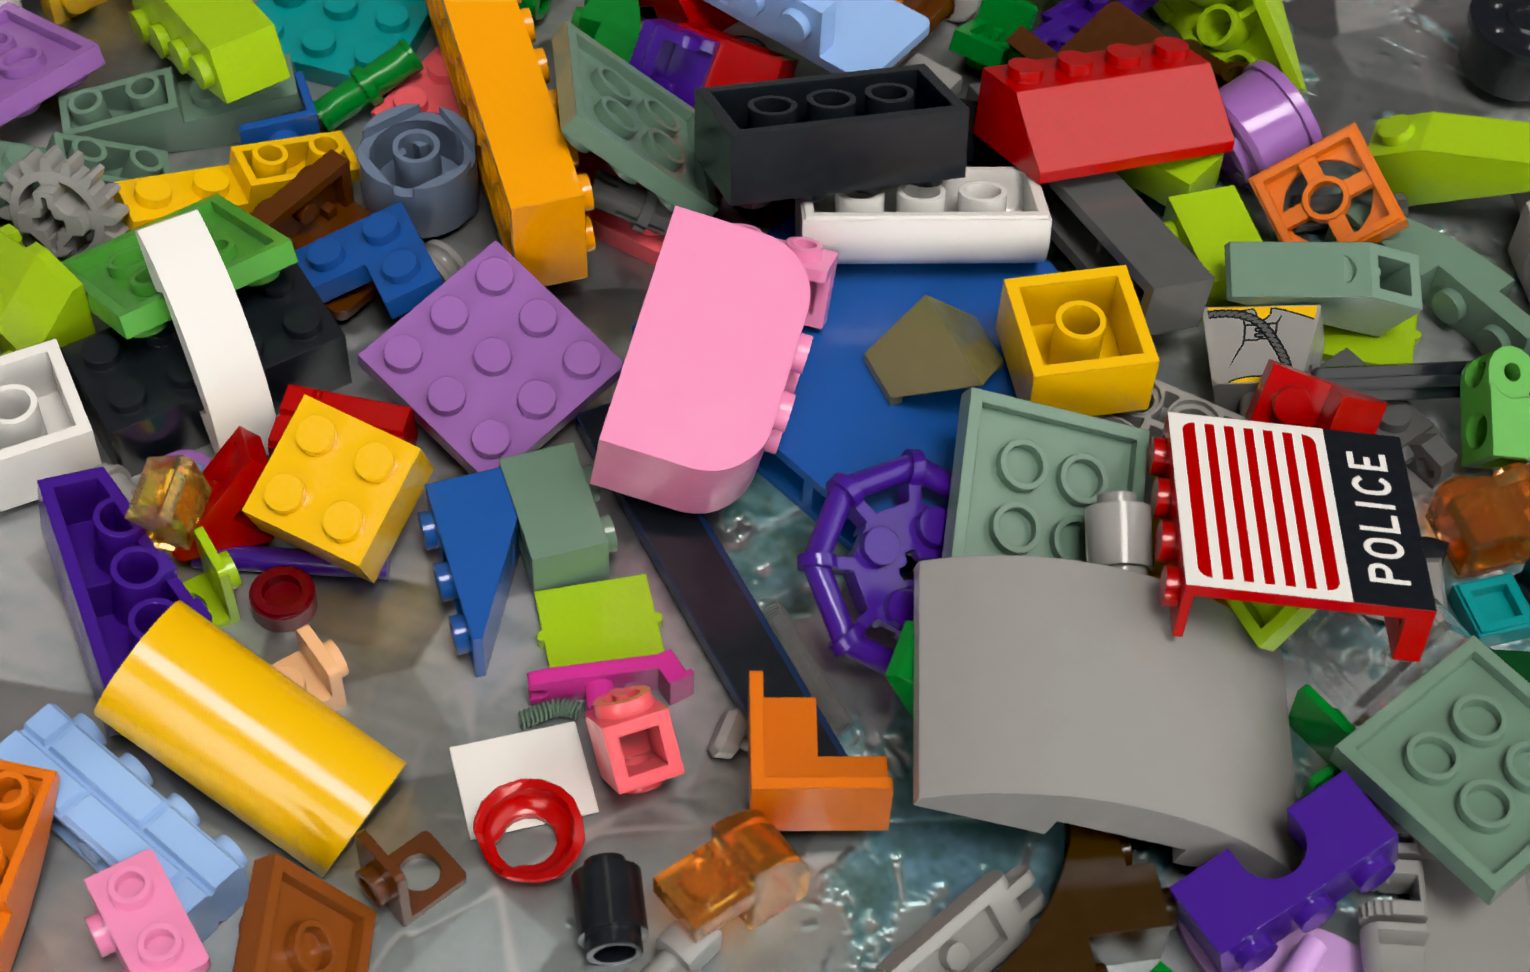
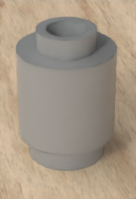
(1119, 532)

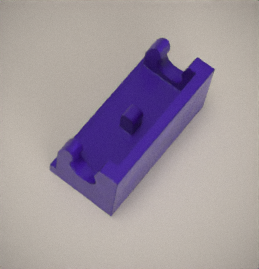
(674, 57)

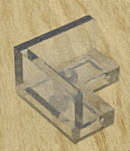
(1356, 663)

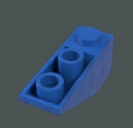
(479, 551)

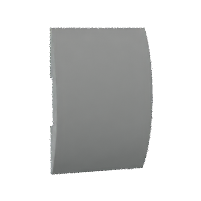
(1074, 704)

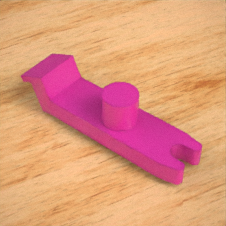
(594, 679)

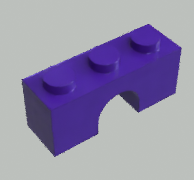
(1244, 916)

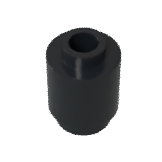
(609, 909)

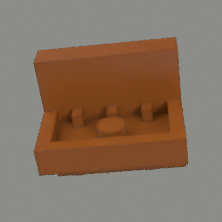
(300, 923)

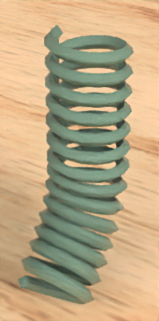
(558, 710)

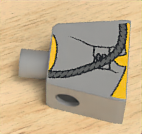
(1248, 336)

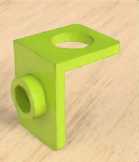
(216, 583)

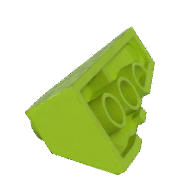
(1237, 31)
(1452, 156)

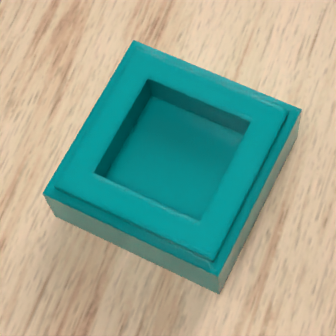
(1492, 609)

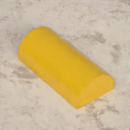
(248, 737)

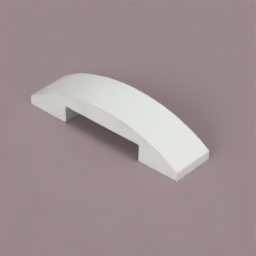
(209, 326)

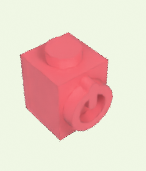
(633, 740)

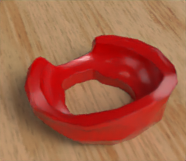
(530, 800)

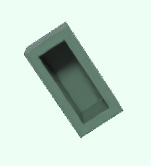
(557, 517)

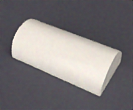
(971, 219)

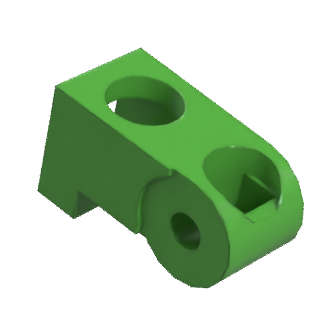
(1496, 409)

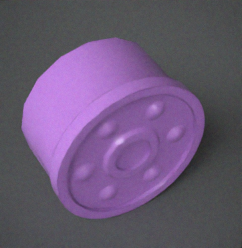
(1265, 120)

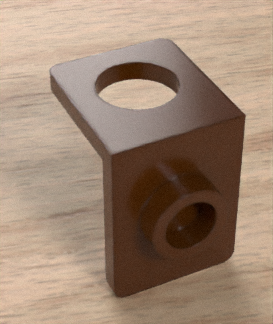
(386, 884)

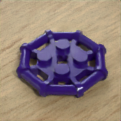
(877, 554)

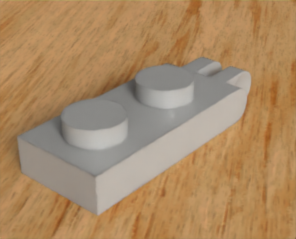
(975, 928)

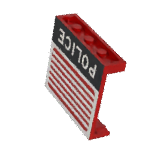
(1289, 523)

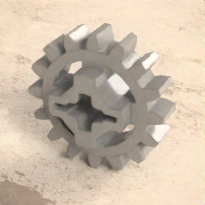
(65, 204)

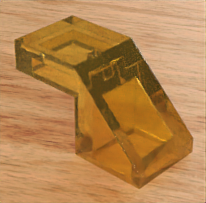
(170, 501)

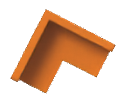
(797, 785)

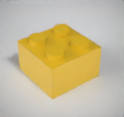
(1078, 341)
(338, 488)

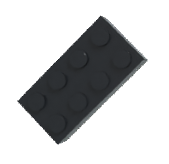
(830, 135)
(145, 394)

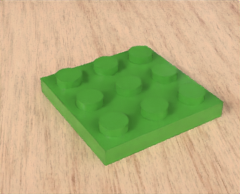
(121, 285)

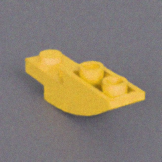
(251, 176)

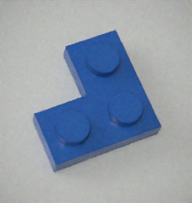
(376, 249)

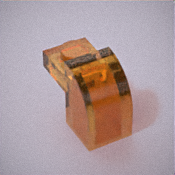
(739, 872)

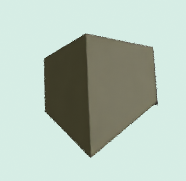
(932, 352)

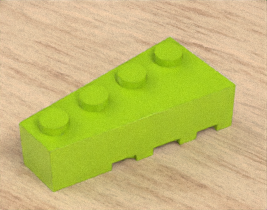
(217, 42)

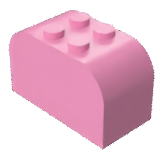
(707, 367)

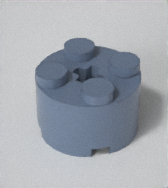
(423, 163)

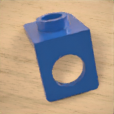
(284, 126)

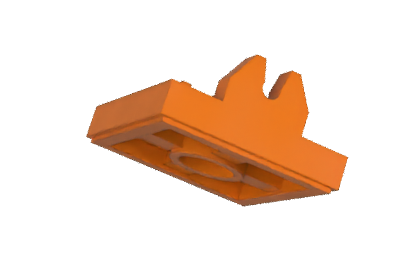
(1342, 146)

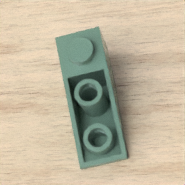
(1356, 283)

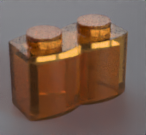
(1484, 520)

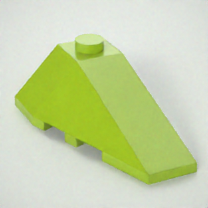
(38, 297)

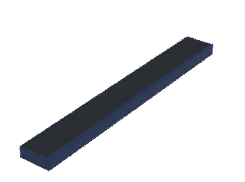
(711, 596)

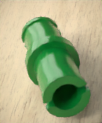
(367, 85)

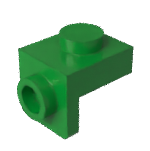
(984, 38)

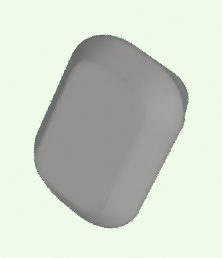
(729, 735)

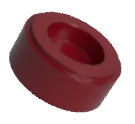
(283, 599)

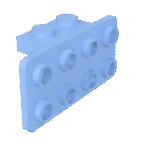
(835, 32)

